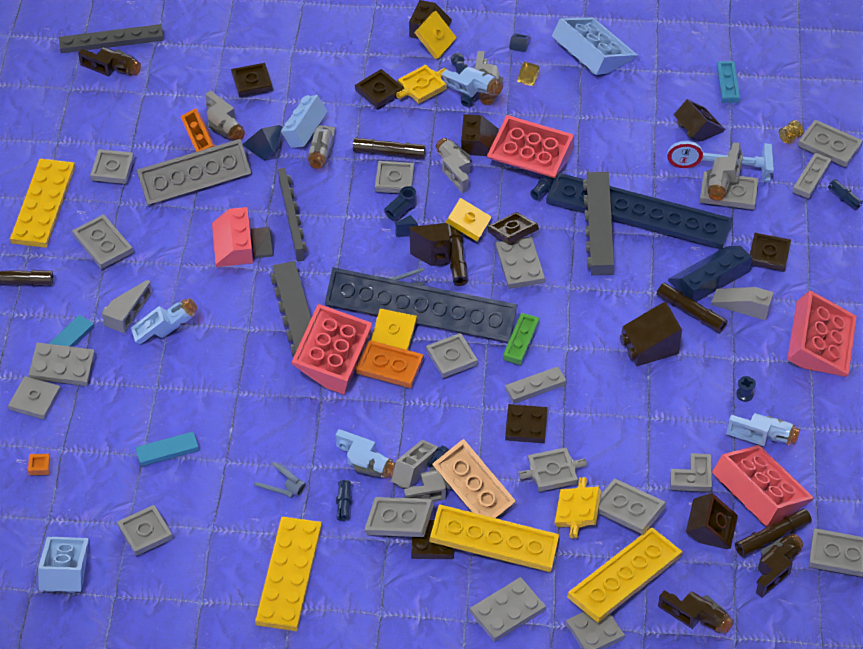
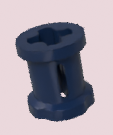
(745, 391)

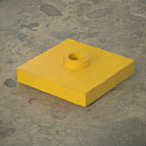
(435, 35)
(468, 219)
(394, 328)

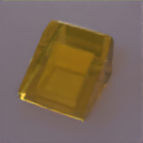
(528, 73)

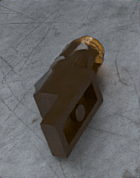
(108, 61)
(776, 562)
(695, 609)

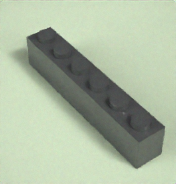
(600, 225)
(291, 302)

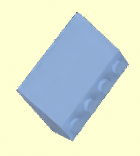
(592, 44)

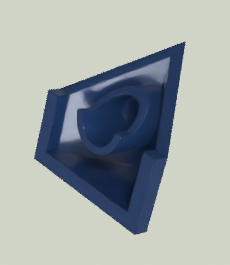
(264, 141)

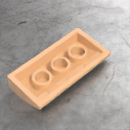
(473, 481)

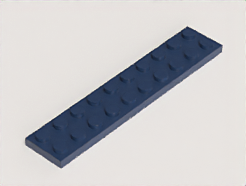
(647, 212)
(431, 305)

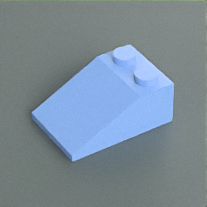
(63, 564)

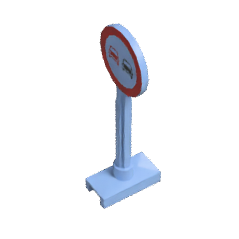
(689, 154)

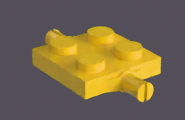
(422, 84)
(578, 507)

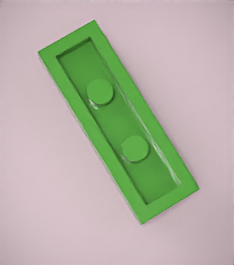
(521, 338)

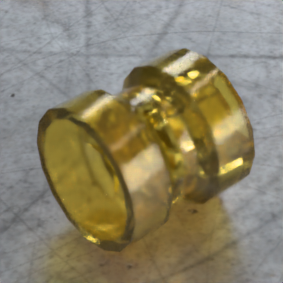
(791, 131)

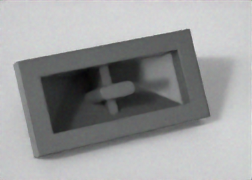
(261, 242)

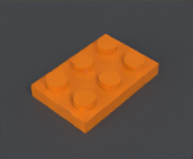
(389, 364)

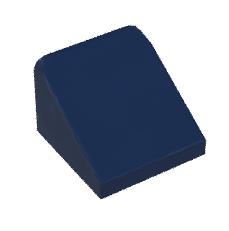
(519, 42)
(403, 225)

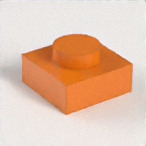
(39, 464)

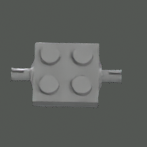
(552, 469)

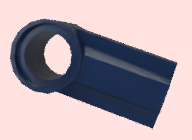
(405, 201)

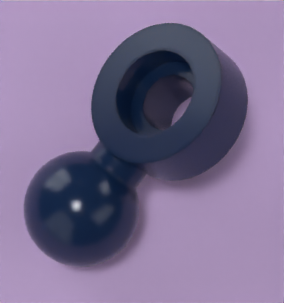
(457, 60)

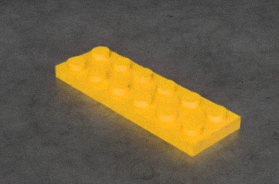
(42, 203)
(494, 538)
(288, 574)
(624, 574)

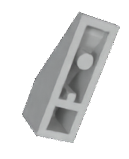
(747, 301)
(125, 308)
(412, 464)

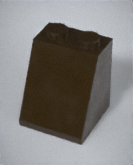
(652, 335)

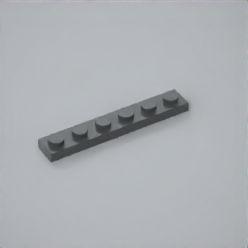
(111, 38)
(293, 219)

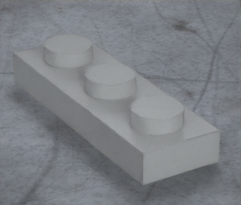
(812, 175)
(535, 385)

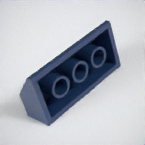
(712, 272)

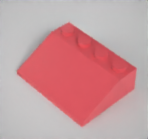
(532, 146)
(821, 335)
(332, 347)
(761, 484)

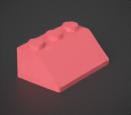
(232, 238)

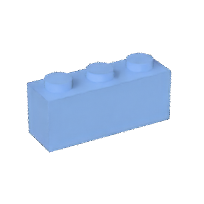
(304, 121)

